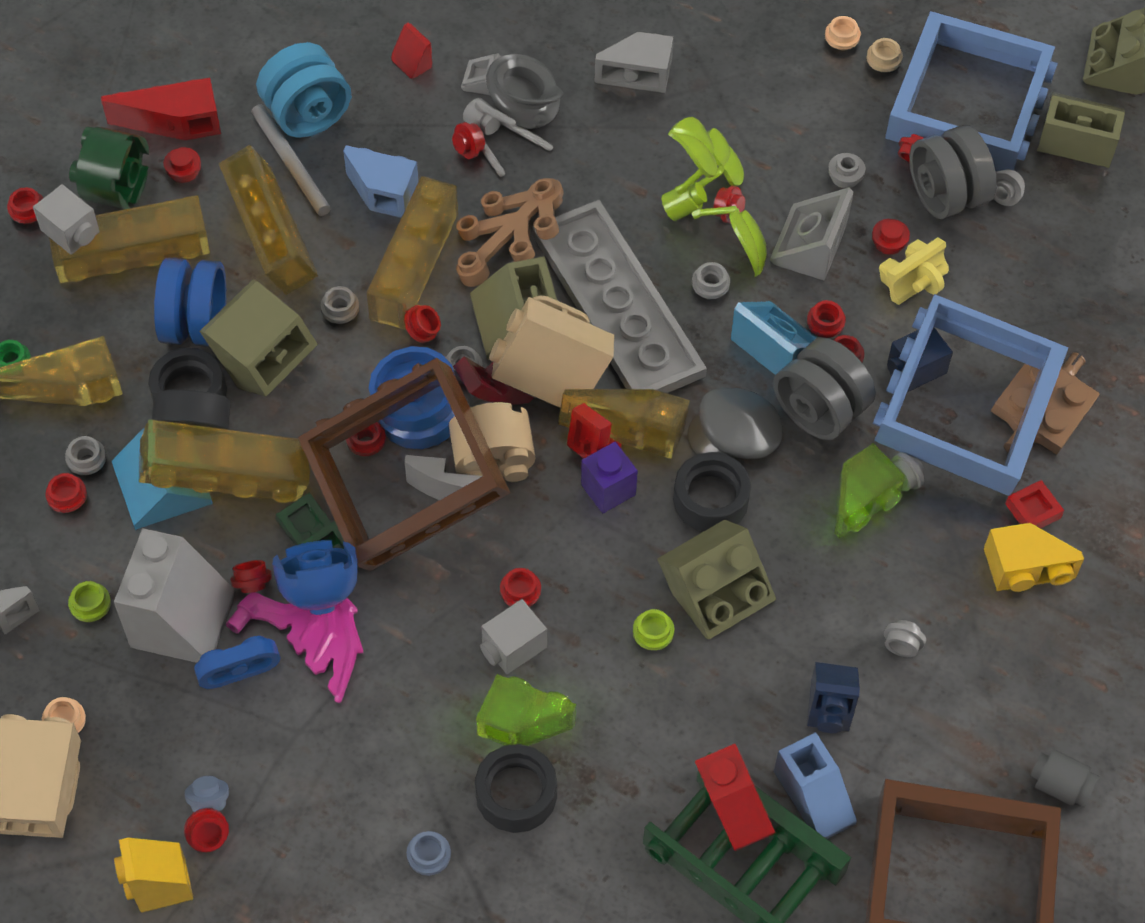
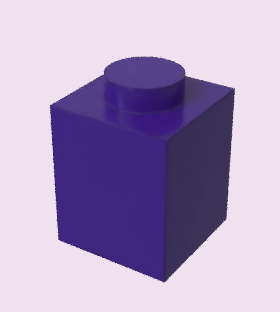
(609, 477)

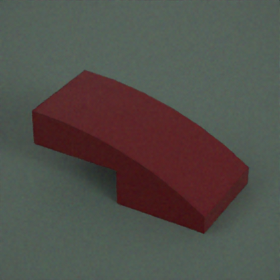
(483, 386)

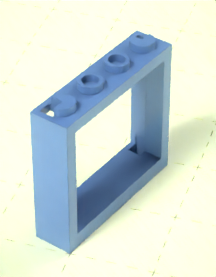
(987, 44)
(993, 335)

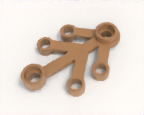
(541, 197)

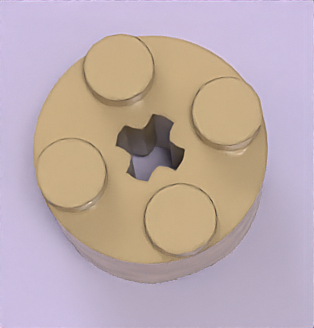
(506, 435)

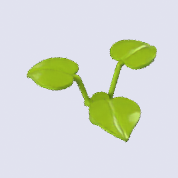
(707, 152)

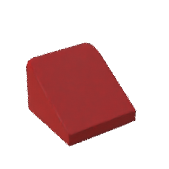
(412, 52)

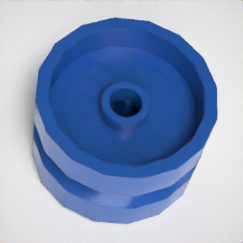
(187, 299)
(424, 420)

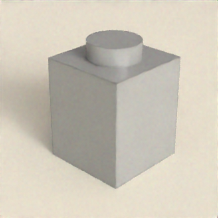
(66, 219)
(513, 637)

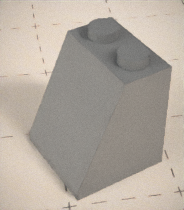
(172, 598)

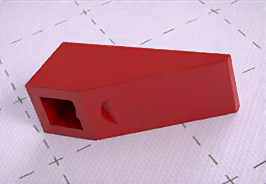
(171, 110)

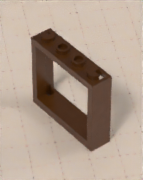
(429, 521)
(964, 810)

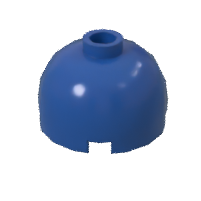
(316, 575)

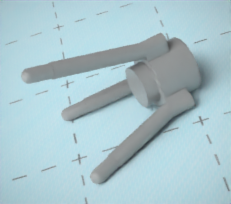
(489, 120)

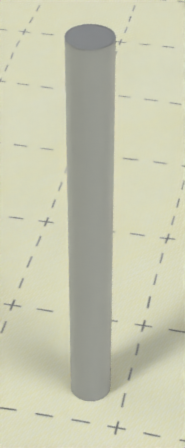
(291, 160)

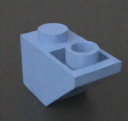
(381, 179)
(815, 786)

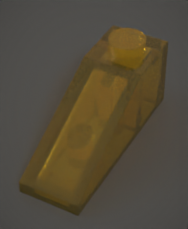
(66, 376)
(638, 416)

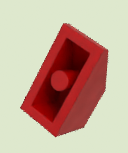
(735, 797)

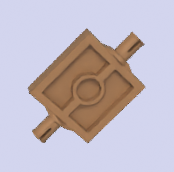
(1065, 410)

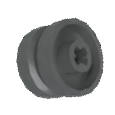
(953, 171)
(824, 388)

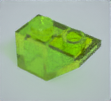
(865, 487)
(523, 714)

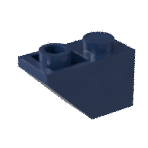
(833, 697)

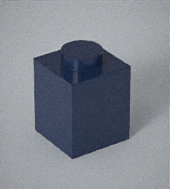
(933, 362)

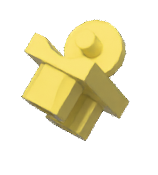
(919, 271)

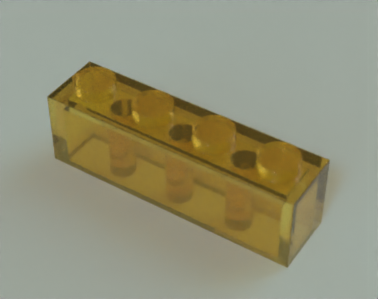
(268, 220)
(136, 240)
(412, 251)
(222, 461)

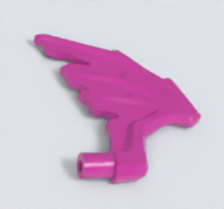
(320, 636)

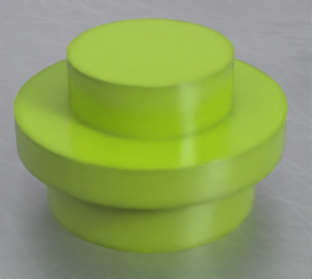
(89, 601)
(653, 629)

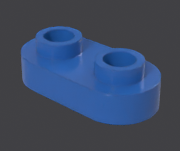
(237, 663)

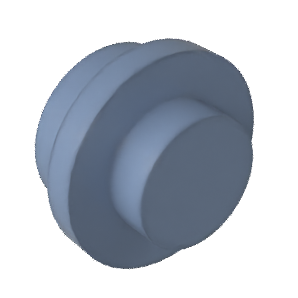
(207, 793)
(428, 853)

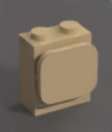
(551, 350)
(37, 775)

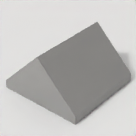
(813, 234)

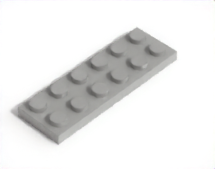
(621, 299)

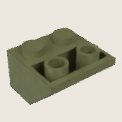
(1118, 54)
(1081, 130)
(506, 291)
(258, 339)
(718, 577)

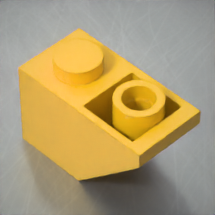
(1029, 557)
(153, 873)

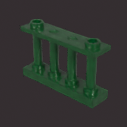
(792, 835)

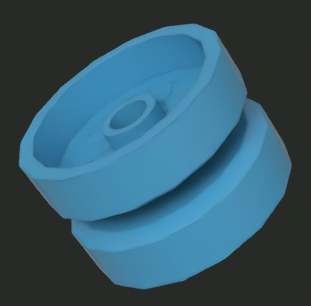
(303, 90)

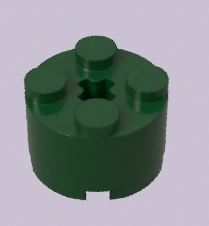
(110, 167)

